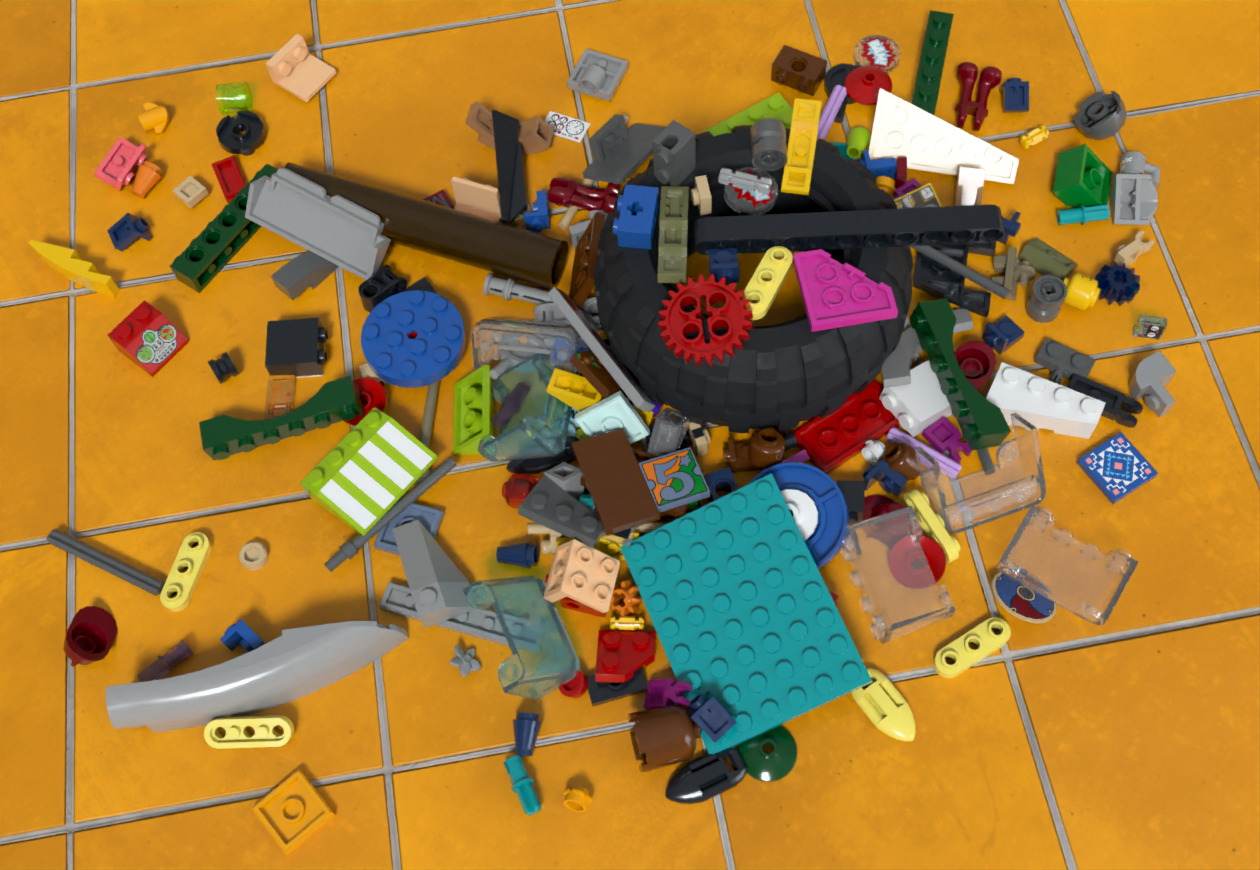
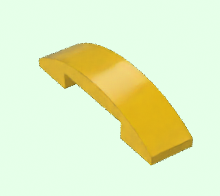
(801, 146)

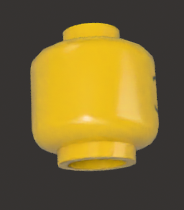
(1081, 291)

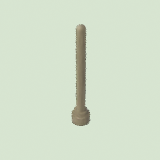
(428, 418)

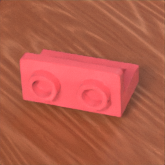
(120, 163)

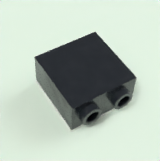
(296, 347)

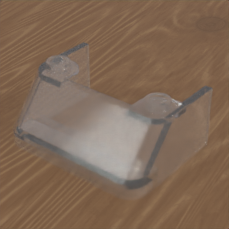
(982, 497)

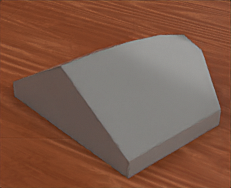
(1133, 199)

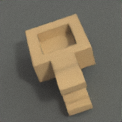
(1129, 253)

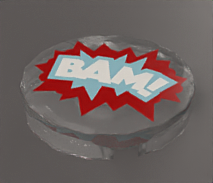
(877, 52)
(749, 201)

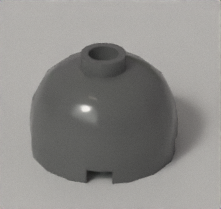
(1101, 115)

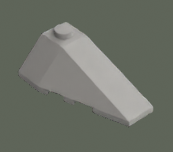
(431, 575)

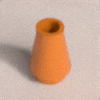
(145, 179)

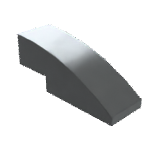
(301, 273)

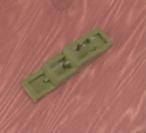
(673, 234)

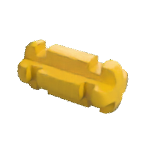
(1034, 136)
(627, 623)

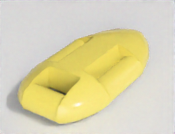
(886, 707)

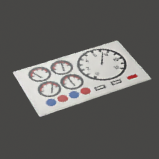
(567, 126)

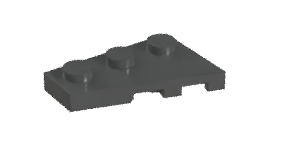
(561, 512)

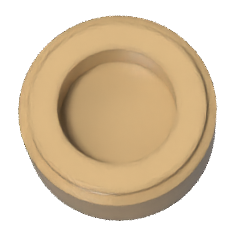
(253, 556)

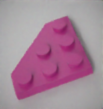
(840, 293)

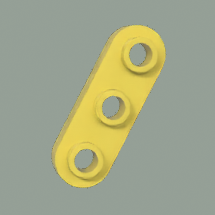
(766, 291)
(932, 524)
(186, 582)
(965, 656)
(237, 733)

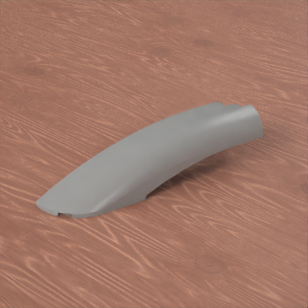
(256, 681)

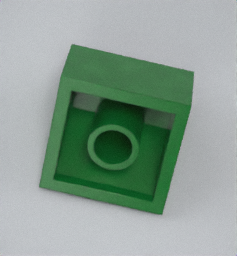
(1081, 178)

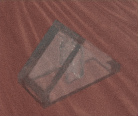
(668, 432)

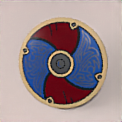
(1021, 600)

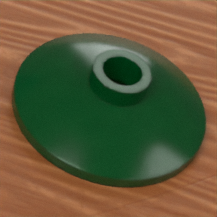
(773, 765)

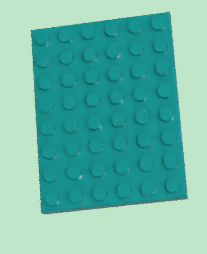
(745, 611)

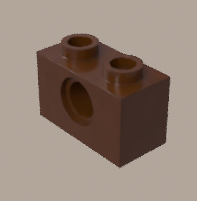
(798, 70)

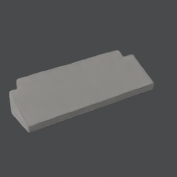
(318, 222)

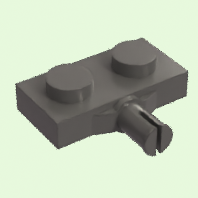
(1063, 361)

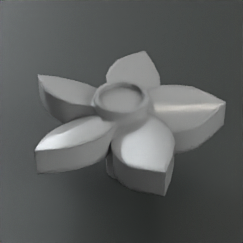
(465, 661)

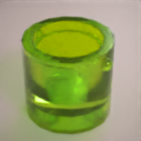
(233, 97)

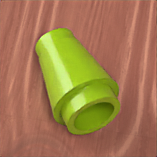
(857, 141)

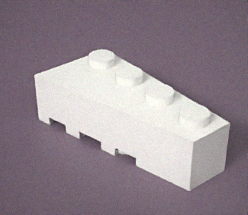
(1044, 403)

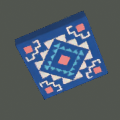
(1117, 468)

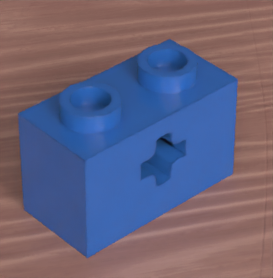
(637, 216)

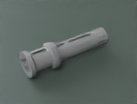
(510, 289)

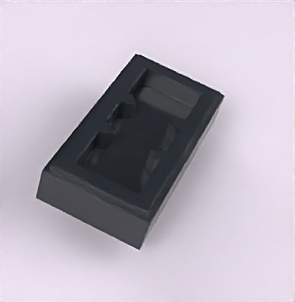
(609, 691)

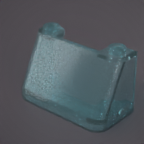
(543, 419)
(535, 633)

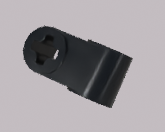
(380, 287)

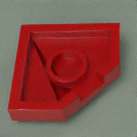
(623, 653)

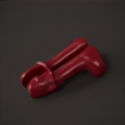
(988, 80)
(569, 193)

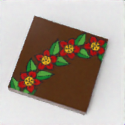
(596, 373)

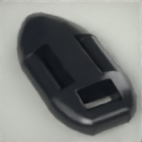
(539, 465)
(706, 777)

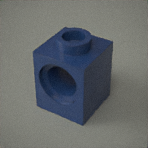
(720, 481)

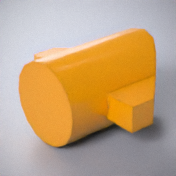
(154, 117)

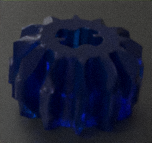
(1117, 283)

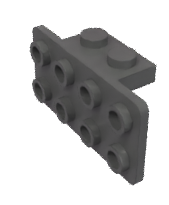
(620, 150)

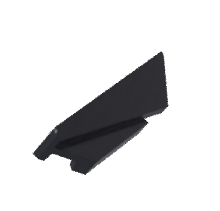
(509, 166)

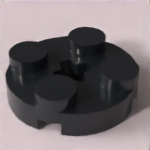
(245, 143)

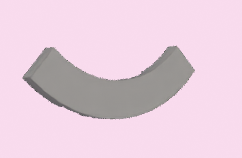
(897, 365)

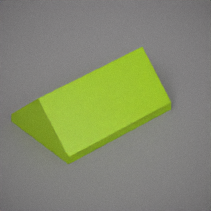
(473, 411)

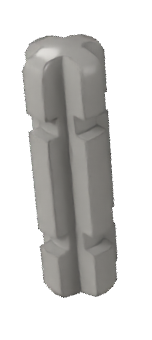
(745, 181)

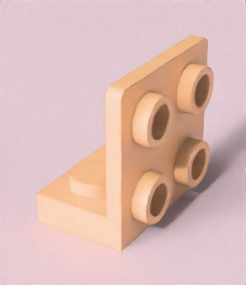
(298, 70)
(477, 198)
(582, 576)

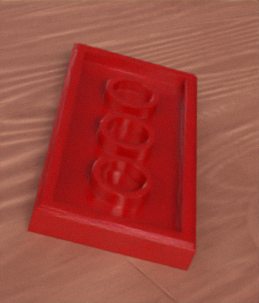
(844, 432)

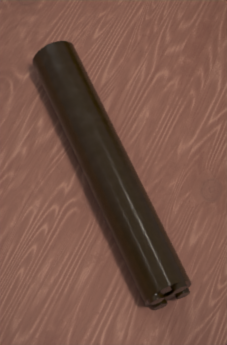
(452, 232)

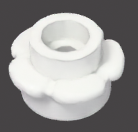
(873, 451)

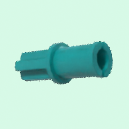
(1082, 214)
(522, 785)

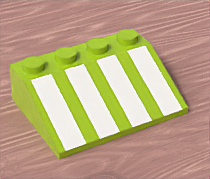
(368, 471)

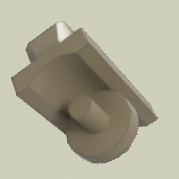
(1014, 272)

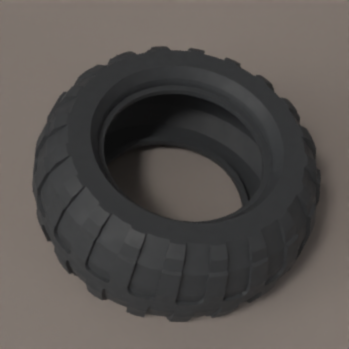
(783, 367)

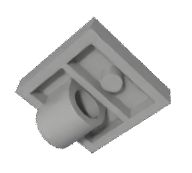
(597, 75)

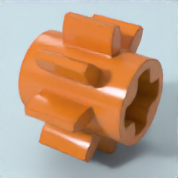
(626, 598)

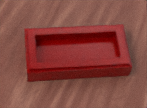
(229, 177)

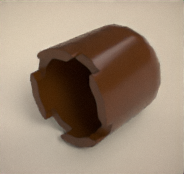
(663, 736)

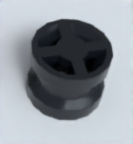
(223, 367)

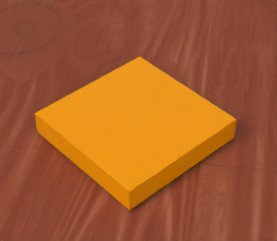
(293, 812)

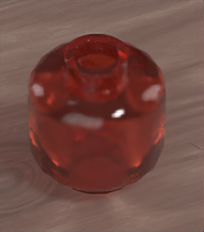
(518, 488)

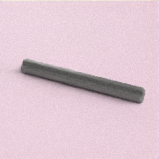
(105, 562)

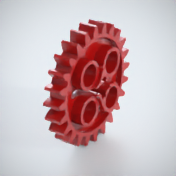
(731, 316)

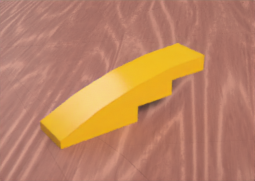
(71, 266)
(580, 394)

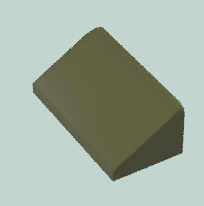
(1047, 259)

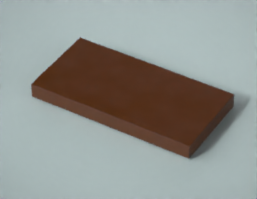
(584, 261)
(615, 482)

